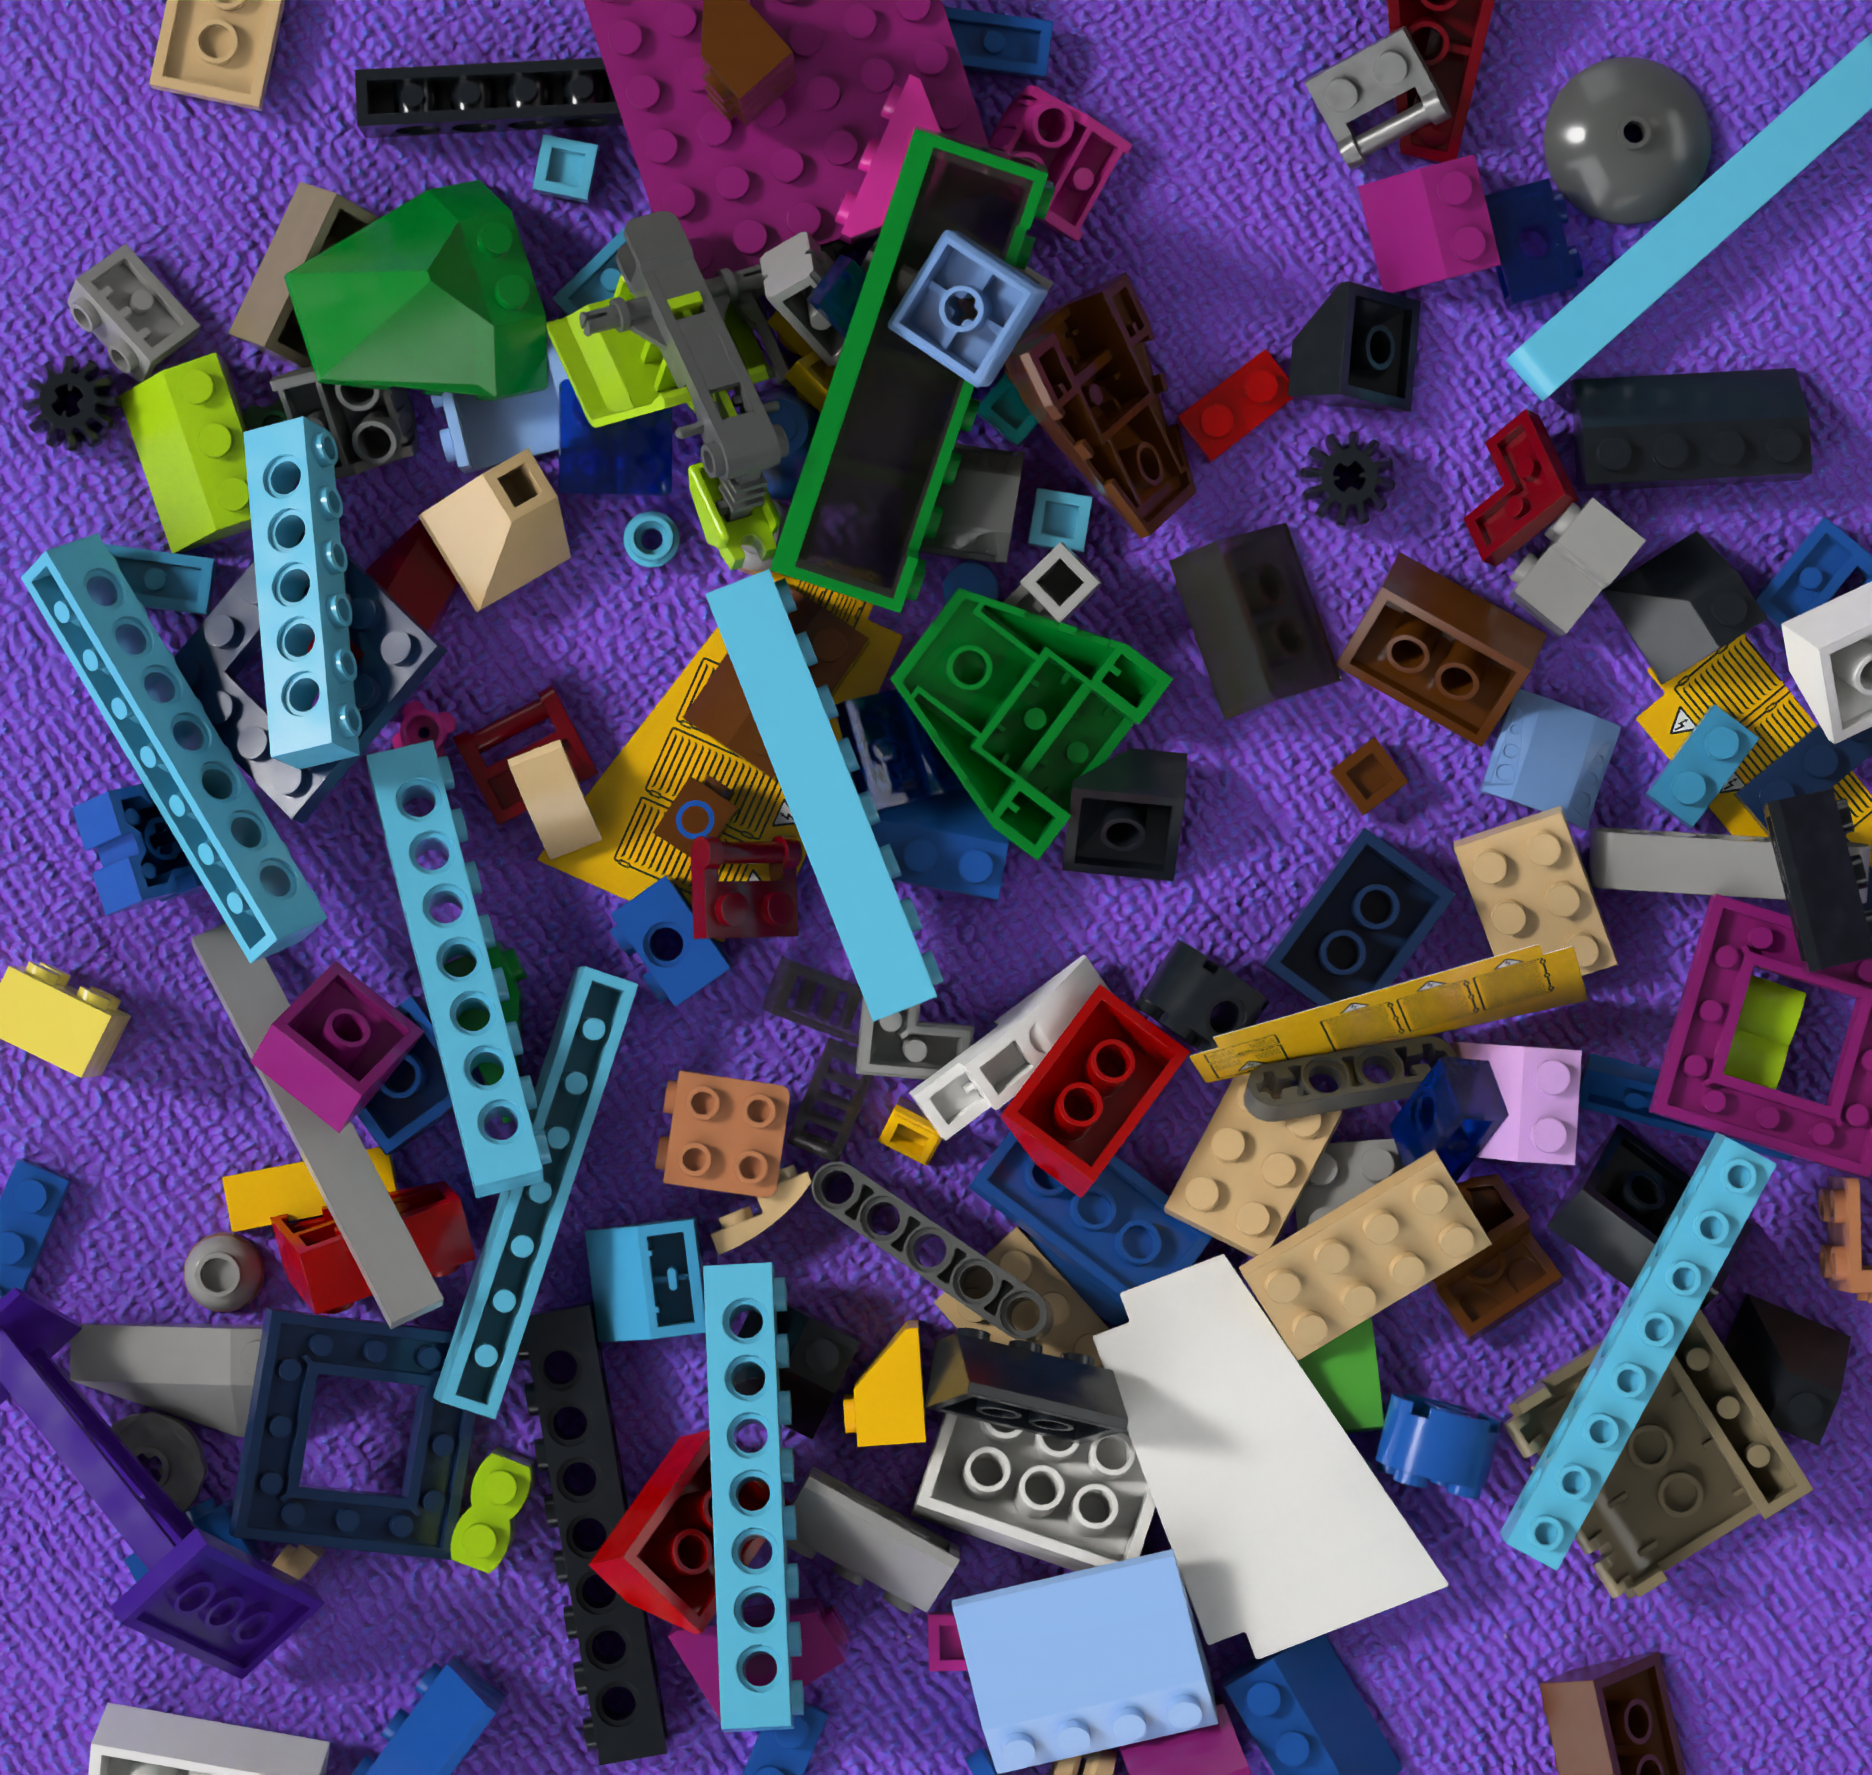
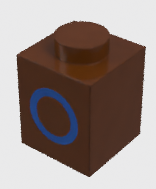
(697, 812)

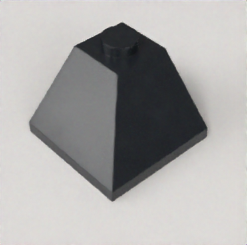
(1357, 351)
(1683, 606)
(1128, 816)
(818, 1363)
(1789, 1365)

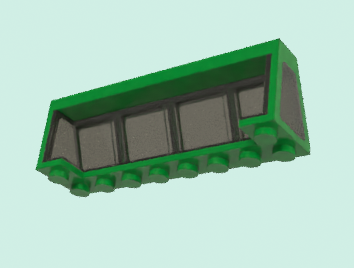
(890, 406)

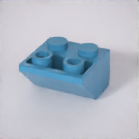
(647, 1280)

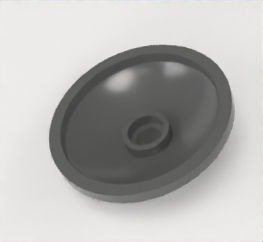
(1605, 171)

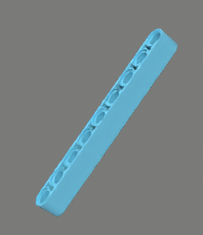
(1697, 225)

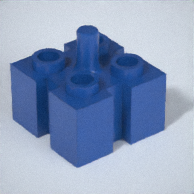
(135, 849)

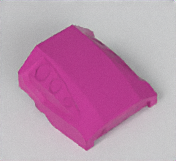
(1070, 145)

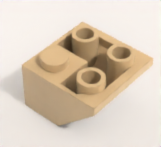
(499, 530)

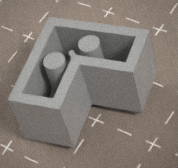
(1581, 560)

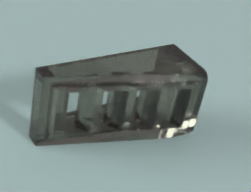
(781, 989)
(816, 1144)

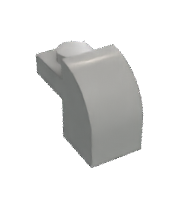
(1056, 586)

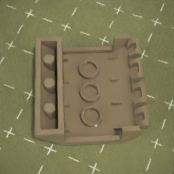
(1688, 1471)

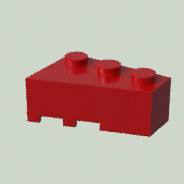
(325, 1270)

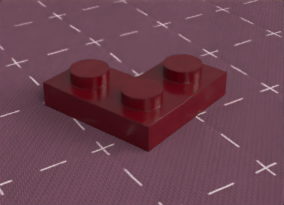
(1532, 493)

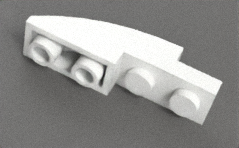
(1006, 1057)

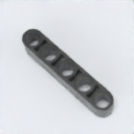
(907, 1240)

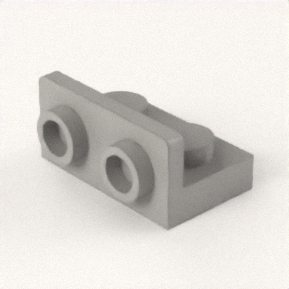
(130, 313)

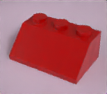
(1092, 1090)
(665, 1541)

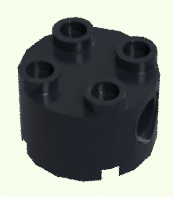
(1199, 998)

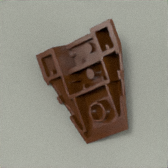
(1100, 403)

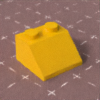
(889, 1394)

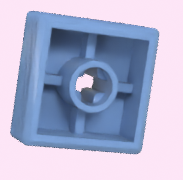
(932, 318)

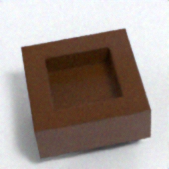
(1368, 776)

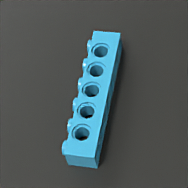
(283, 570)

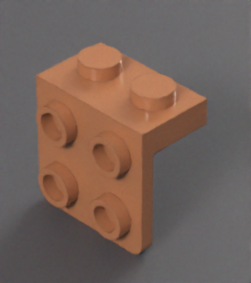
(723, 1134)
(1842, 1256)

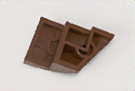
(1503, 1275)

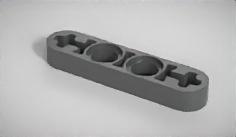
(1346, 1070)

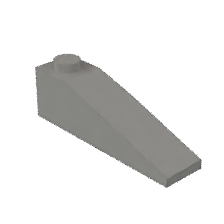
(175, 1368)

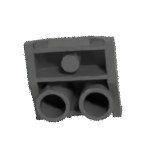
(365, 422)
(978, 506)

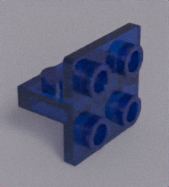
(616, 457)

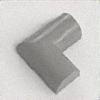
(906, 1046)

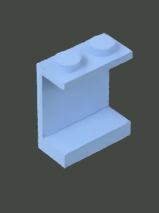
(493, 431)

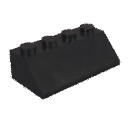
(1690, 430)

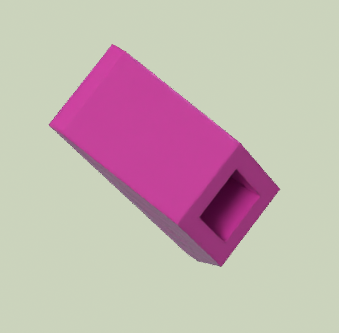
(882, 161)

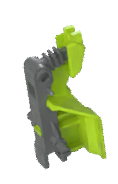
(676, 343)

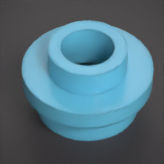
(651, 521)

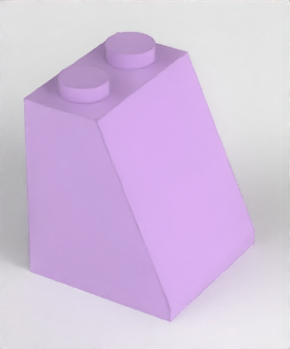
(1540, 1097)

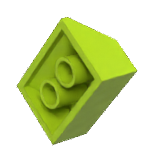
(192, 450)

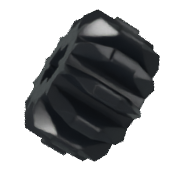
(53, 402)
(1352, 498)

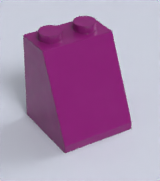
(823, 1647)

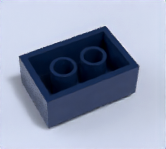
(1358, 924)

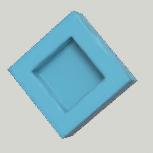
(566, 168)
(1060, 519)

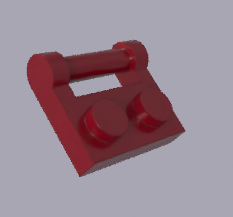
(497, 781)
(745, 907)

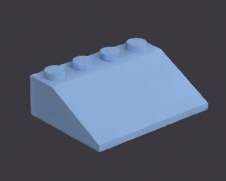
(1085, 1661)

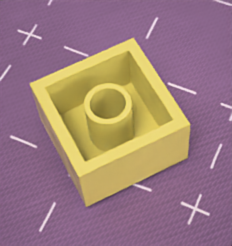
(58, 1021)

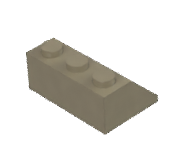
(309, 226)

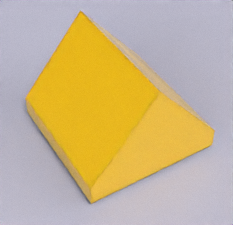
(910, 1132)

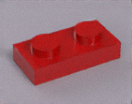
(1236, 406)

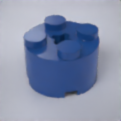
(1438, 1444)

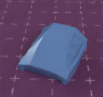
(1550, 757)

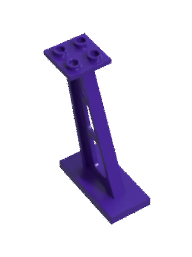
(197, 1587)

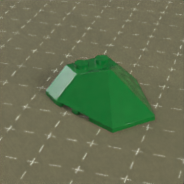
(427, 301)
(1023, 707)

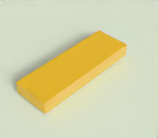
(286, 1190)

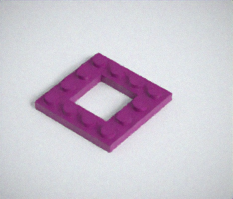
(1692, 1078)

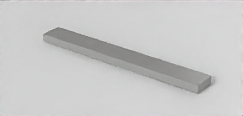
(334, 1159)

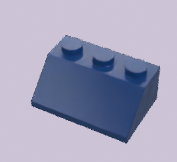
(944, 845)
(1309, 1714)
(440, 1727)

